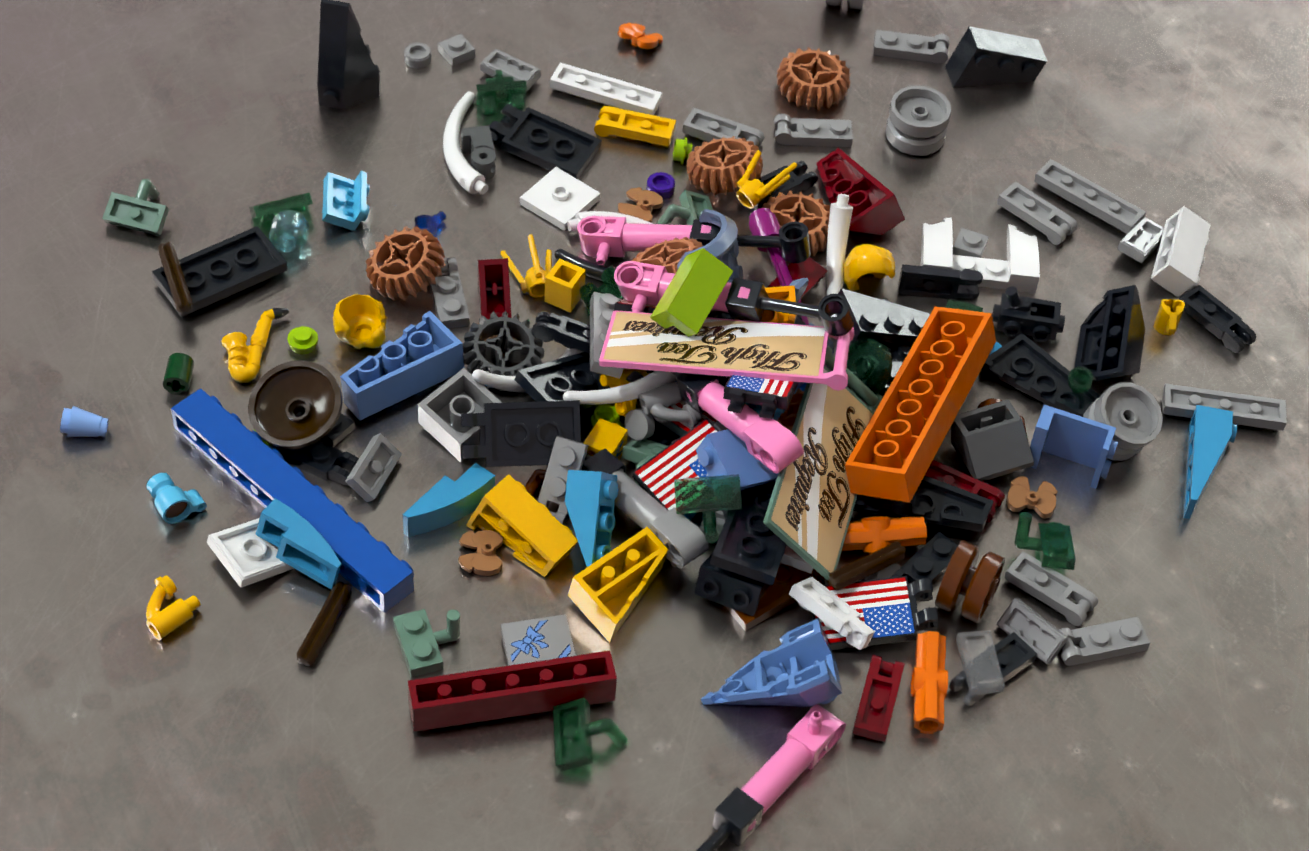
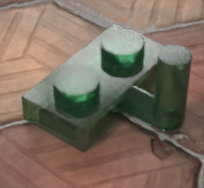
(708, 496)
(1052, 542)
(574, 733)

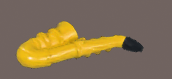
(245, 359)

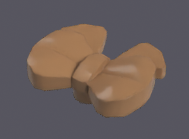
(645, 200)
(1041, 501)
(485, 561)

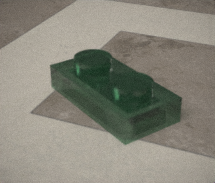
(268, 210)

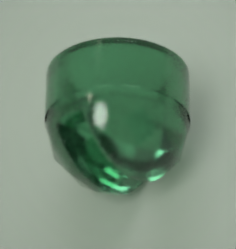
(1083, 377)

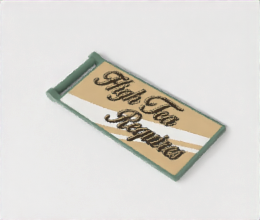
(813, 494)

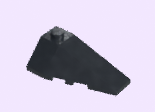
(344, 60)

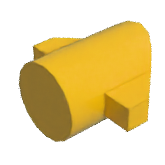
(1168, 316)

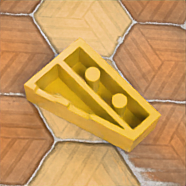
(524, 525)
(617, 581)

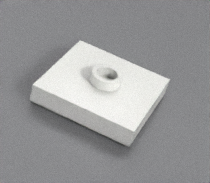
(559, 198)
(246, 554)

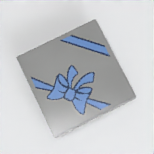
(537, 640)

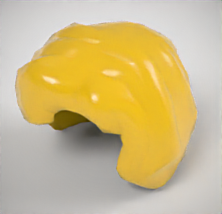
(866, 260)
(360, 321)

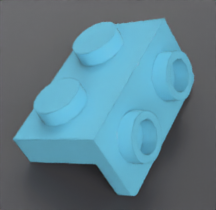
(345, 200)

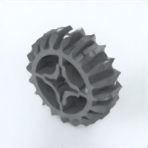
(479, 352)

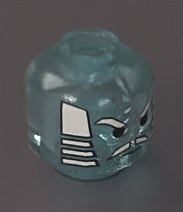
(289, 231)

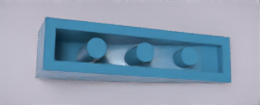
(1208, 439)

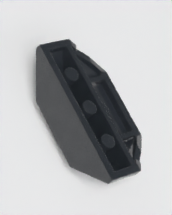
(1113, 336)

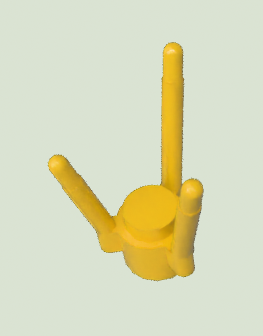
(753, 191)
(535, 276)

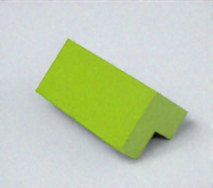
(692, 292)

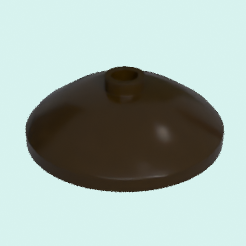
(285, 393)

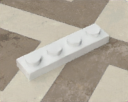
(605, 89)

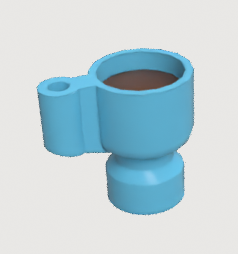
(171, 500)

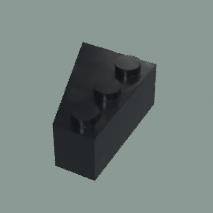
(994, 58)

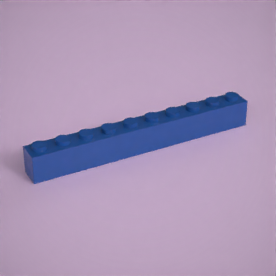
(267, 476)

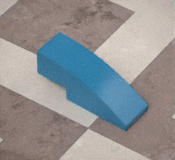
(448, 501)
(298, 543)

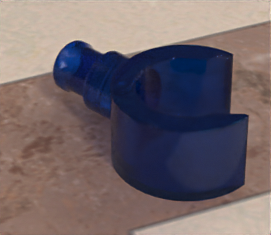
(430, 222)

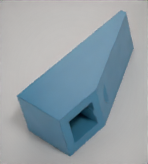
(590, 505)

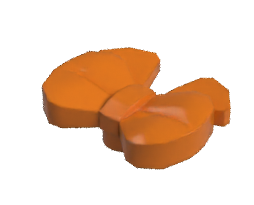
(639, 38)

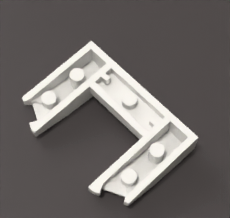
(1019, 270)

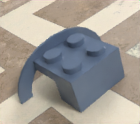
(724, 245)

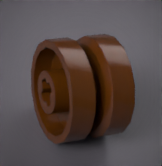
(966, 580)

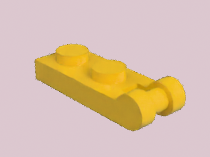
(635, 126)

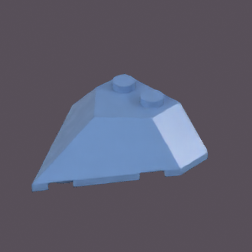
(791, 675)

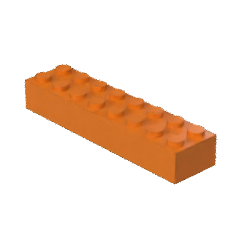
(920, 404)

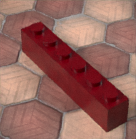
(510, 690)

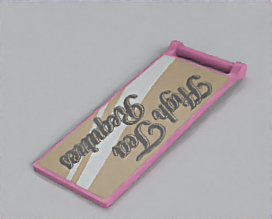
(726, 349)

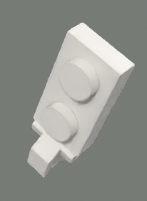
(832, 611)

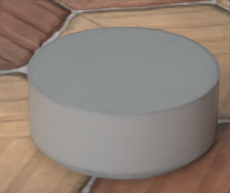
(417, 55)
(639, 424)

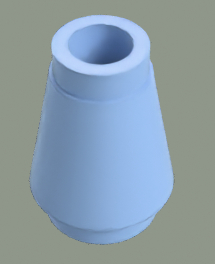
(81, 423)

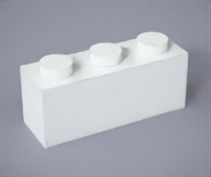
(1181, 252)

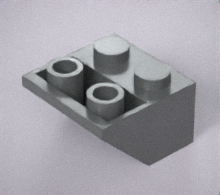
(991, 441)

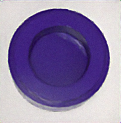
(662, 184)

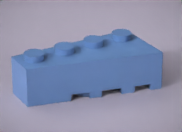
(403, 367)

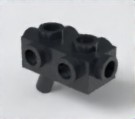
(1028, 316)

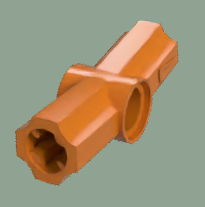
(880, 531)
(929, 682)

